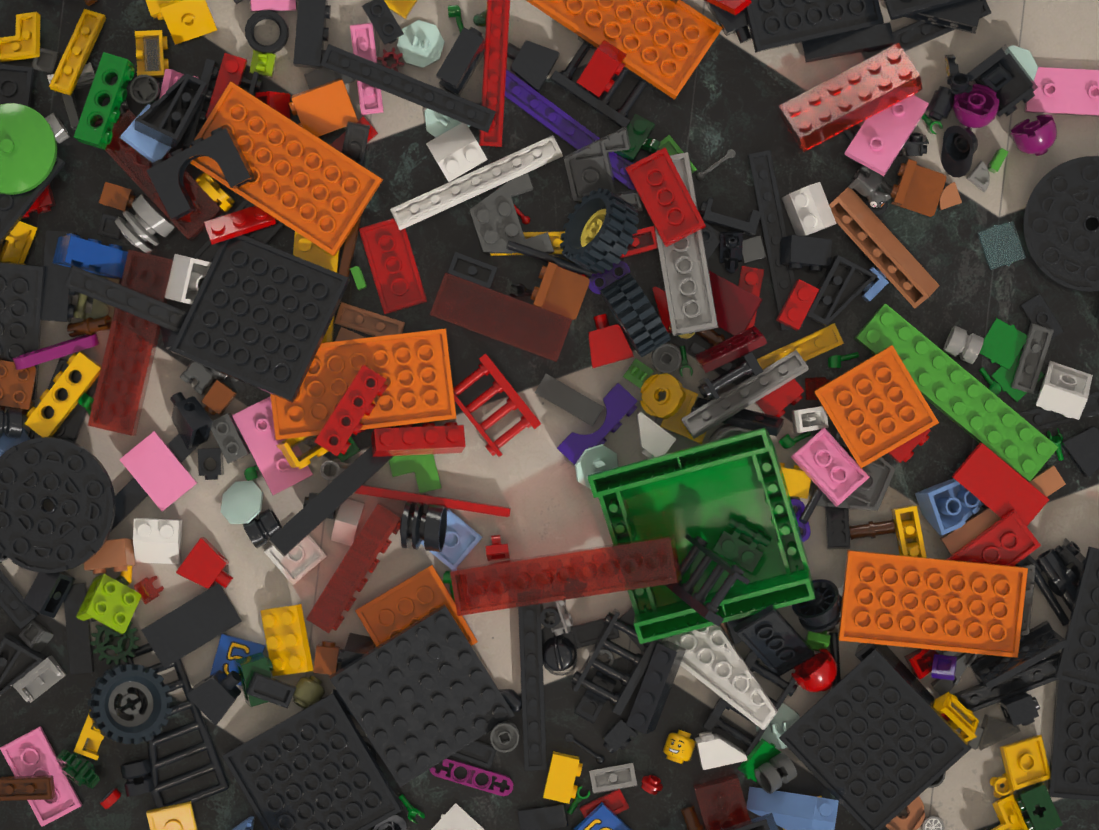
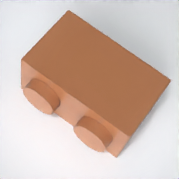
(113, 554)

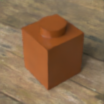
(117, 197)
(218, 398)
(326, 658)

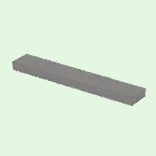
(745, 394)

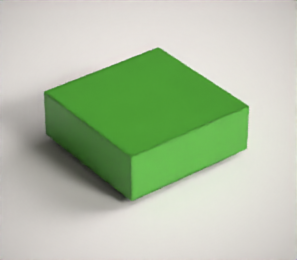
(997, 160)
(358, 278)

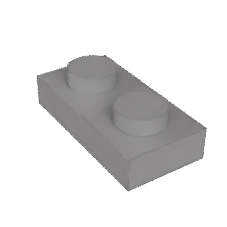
(613, 778)

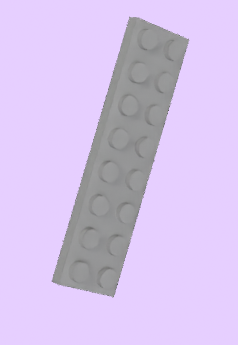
(687, 272)

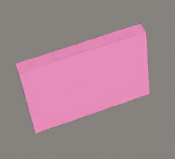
(830, 467)
(158, 471)

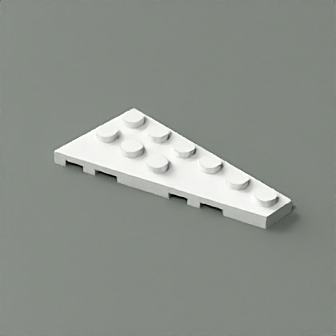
(721, 668)

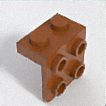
(917, 188)
(560, 291)
(16, 387)

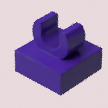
(944, 667)

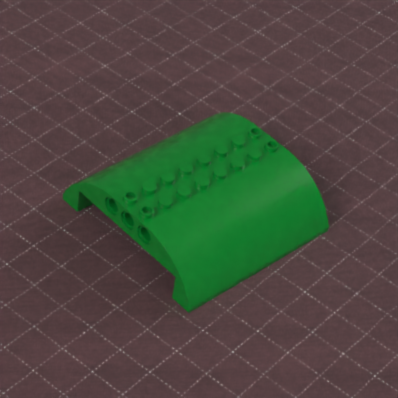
(698, 495)

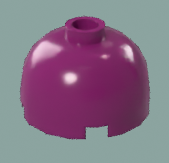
(976, 107)
(1036, 135)

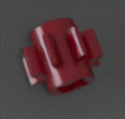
(387, 55)

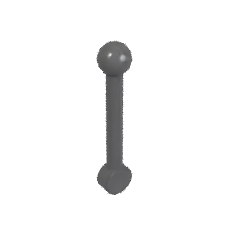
(730, 154)

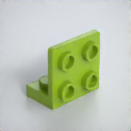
(109, 603)

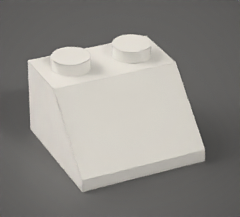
(456, 151)
(808, 210)
(186, 278)
(1064, 390)
(652, 437)
(157, 540)
(717, 751)

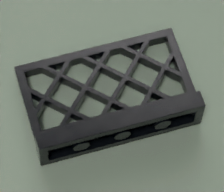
(1034, 647)

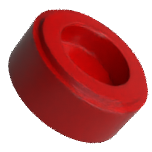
(110, 798)

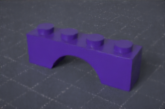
(617, 404)

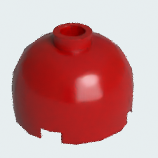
(817, 672)

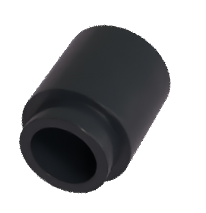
(941, 104)

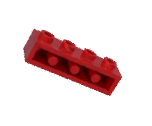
(350, 411)
(418, 440)

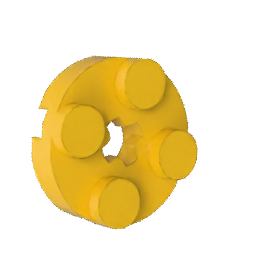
(211, 187)
(674, 395)

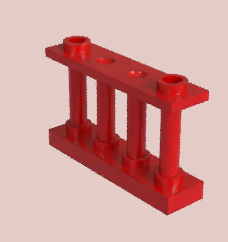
(513, 402)

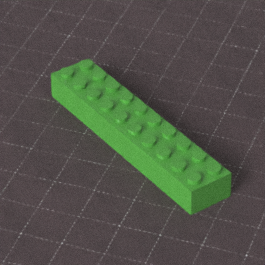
(959, 393)

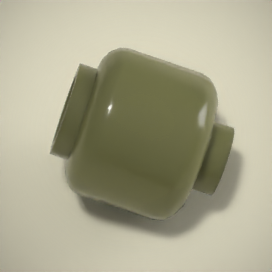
(308, 691)

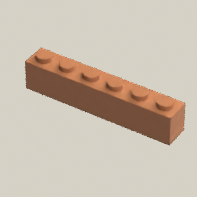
(882, 248)

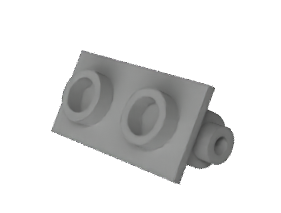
(566, 619)

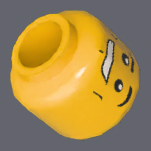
(679, 747)

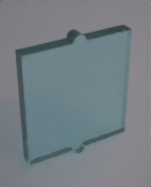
(1001, 245)

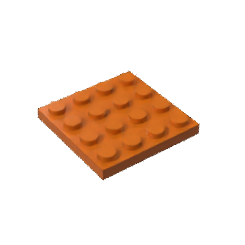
(876, 406)
(408, 604)

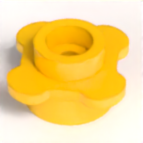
(998, 791)

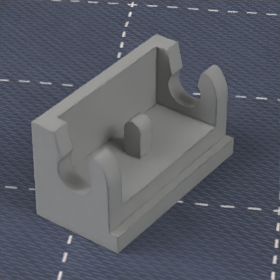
(39, 679)

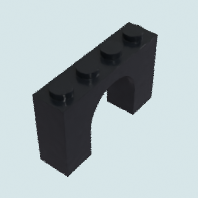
(461, 61)
(169, 174)

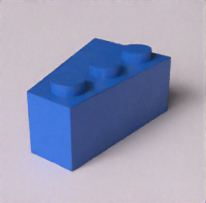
(90, 256)

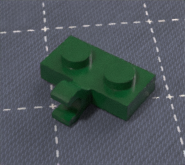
(638, 132)

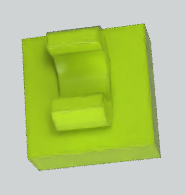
(263, 63)

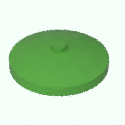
(26, 148)

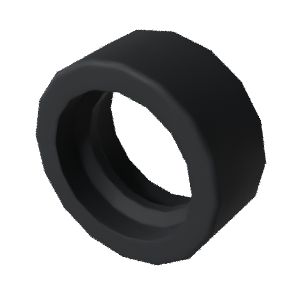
(249, 31)

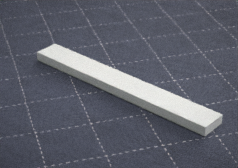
(476, 182)

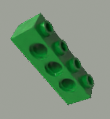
(93, 110)

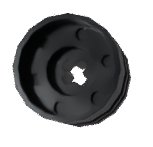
(421, 526)

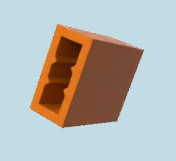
(324, 108)

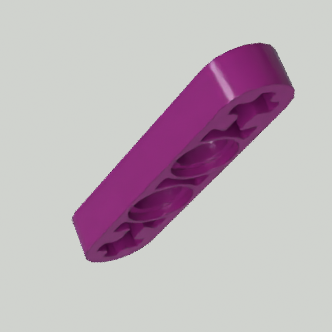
(55, 351)
(470, 779)

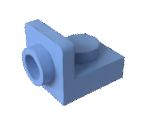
(874, 287)

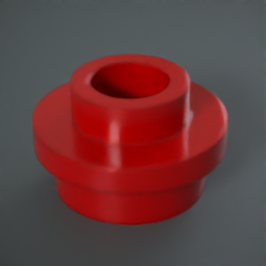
(651, 784)

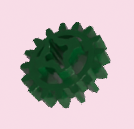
(120, 650)
(77, 769)

